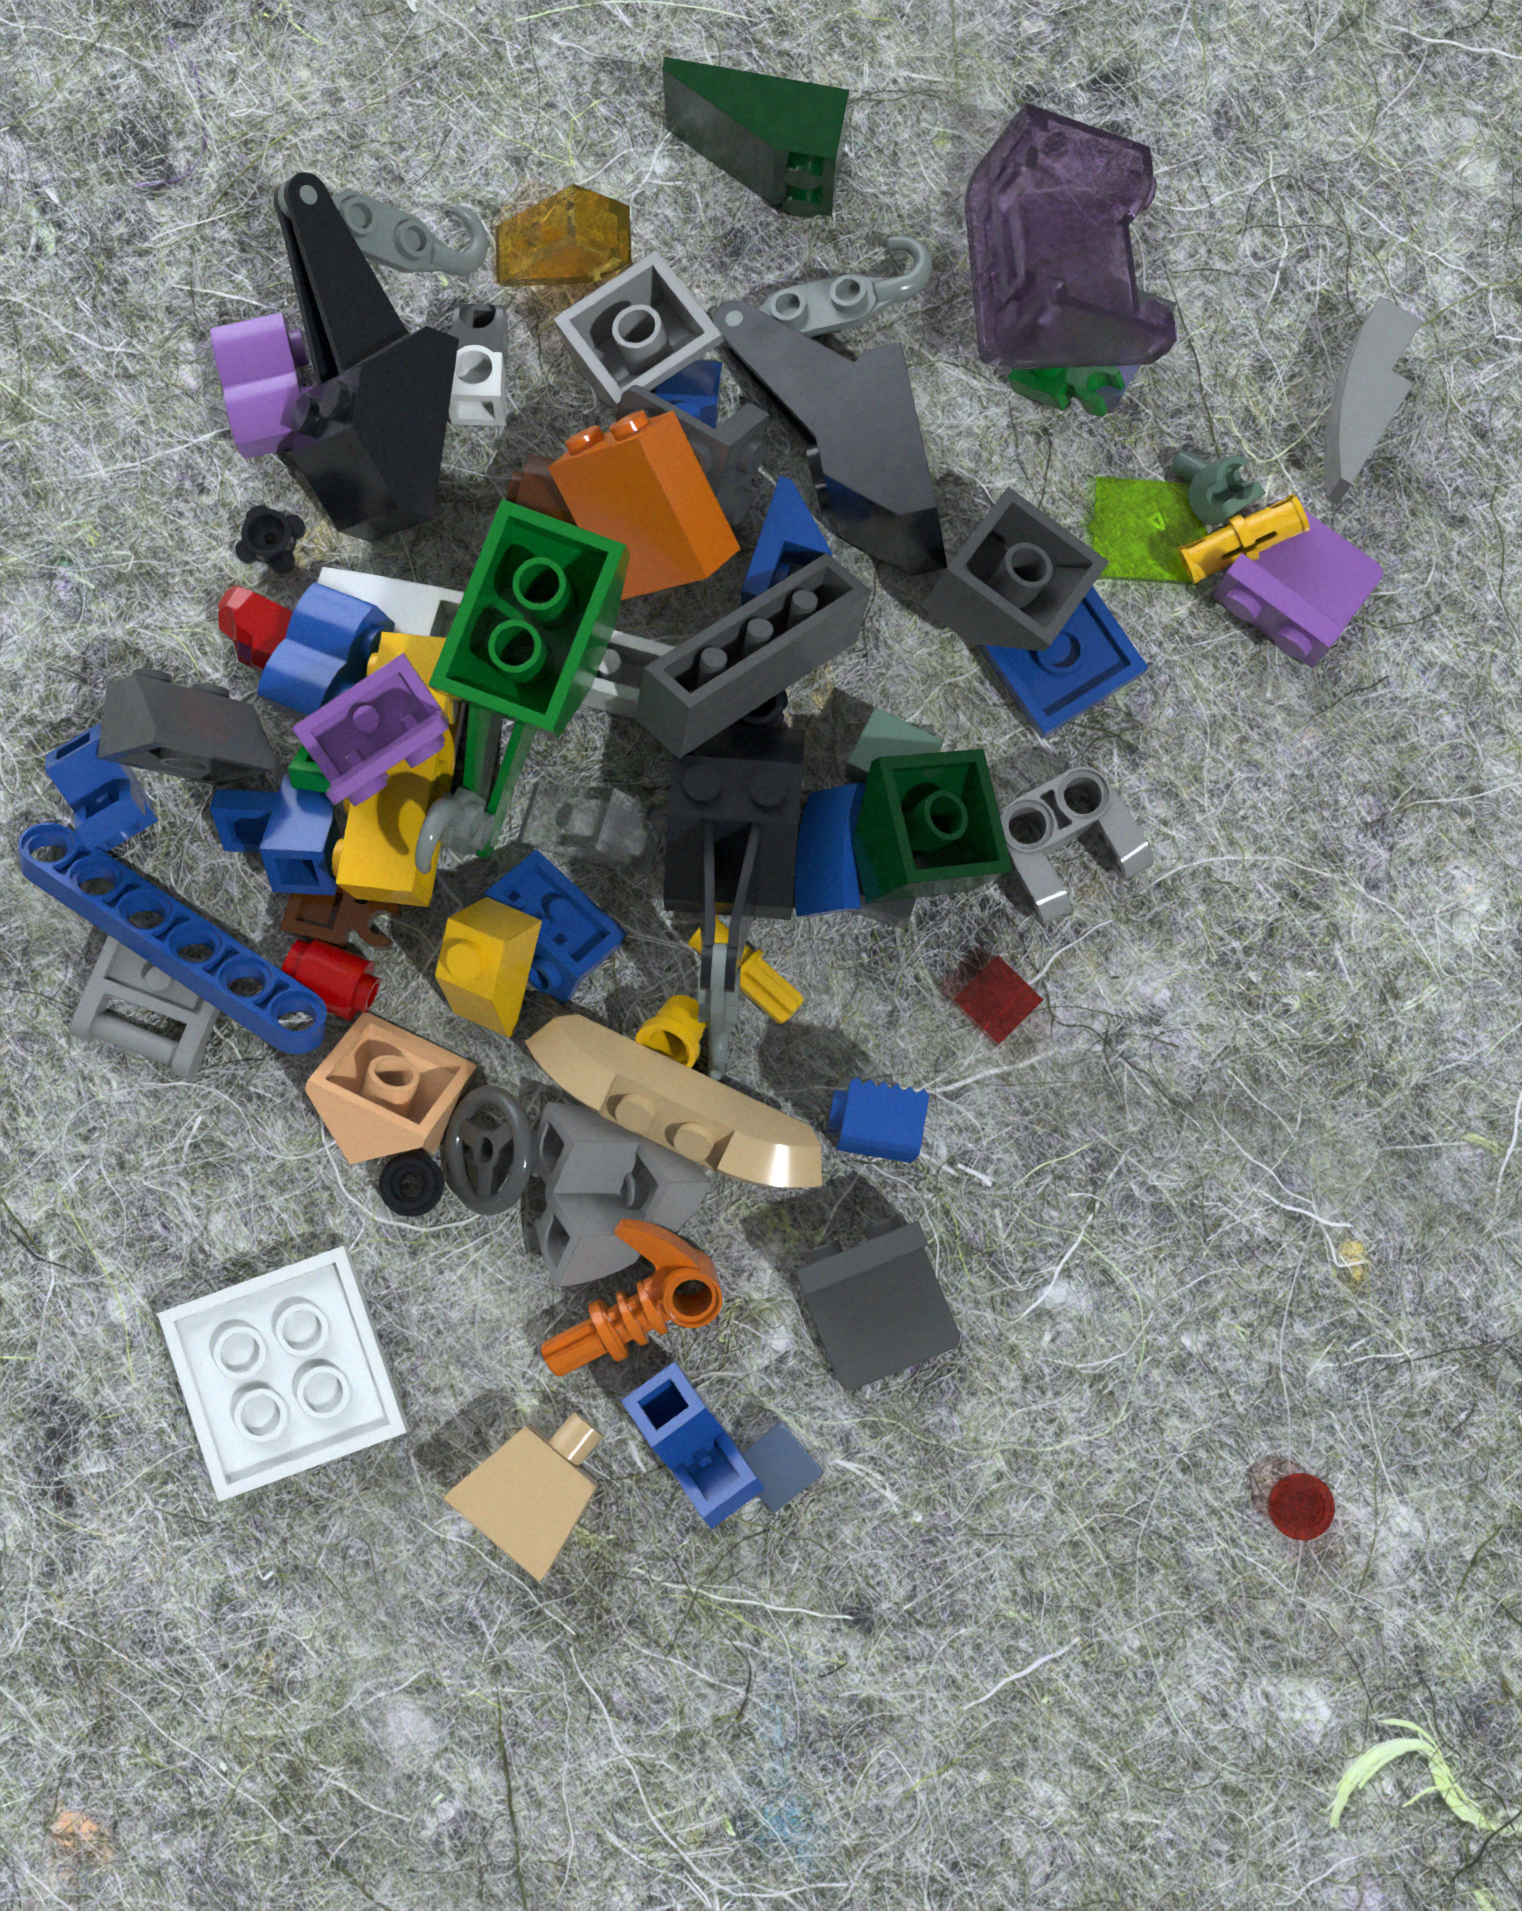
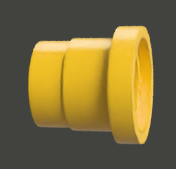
(674, 1030)

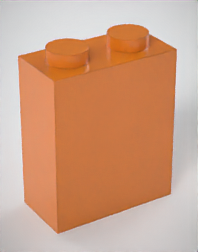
(648, 493)

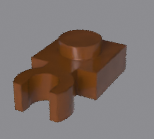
(334, 917)

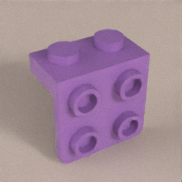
(1301, 590)
(373, 729)

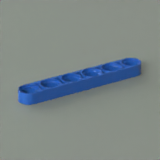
(178, 929)

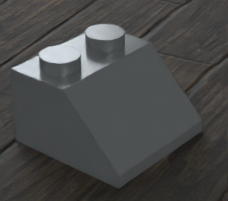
(1014, 578)
(182, 730)

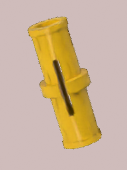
(1243, 536)

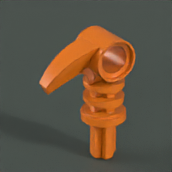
(649, 1309)

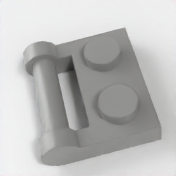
(135, 980)

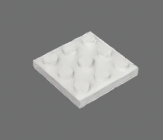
(283, 1373)

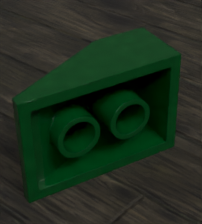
(762, 130)

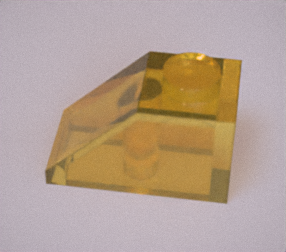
(564, 240)

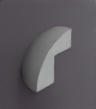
(597, 1178)

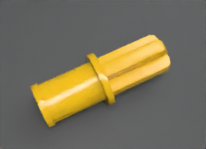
(759, 979)

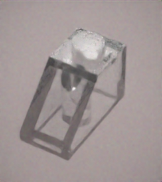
(593, 827)

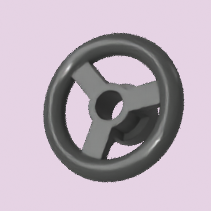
(497, 1152)

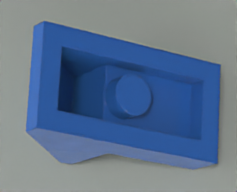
(786, 535)

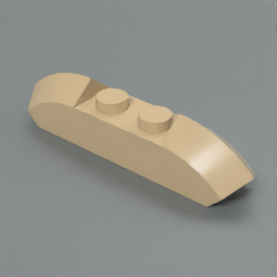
(677, 1105)

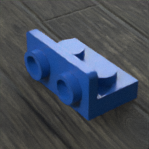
(573, 929)

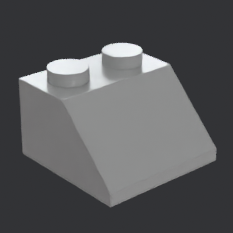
(636, 330)

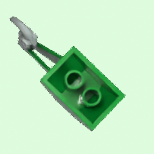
(520, 653)

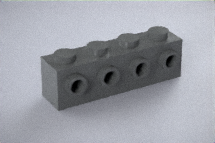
(751, 655)

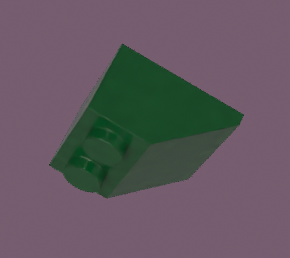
(929, 827)

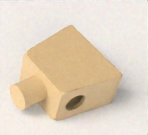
(531, 1492)

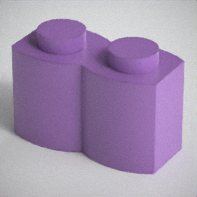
(260, 380)

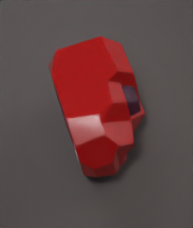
(253, 625)

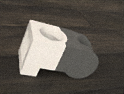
(480, 365)

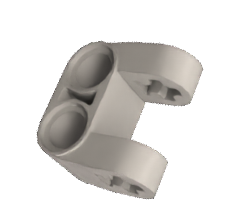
(1059, 825)

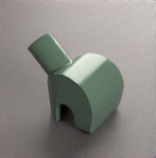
(1217, 487)

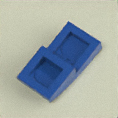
(825, 853)

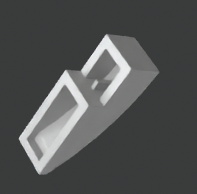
(1366, 394)

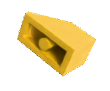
(487, 963)

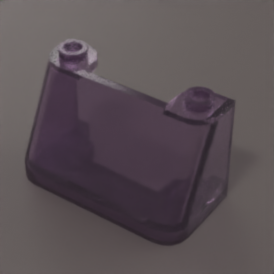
(1056, 248)

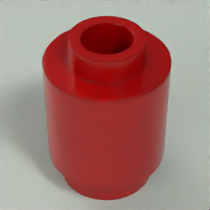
(335, 975)

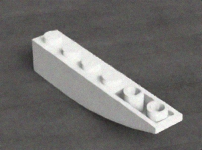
(432, 609)

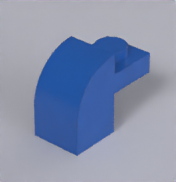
(102, 793)
(289, 829)
(693, 1444)

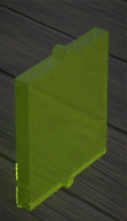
(1141, 527)

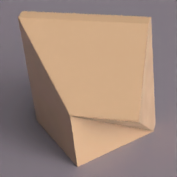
(387, 1090)

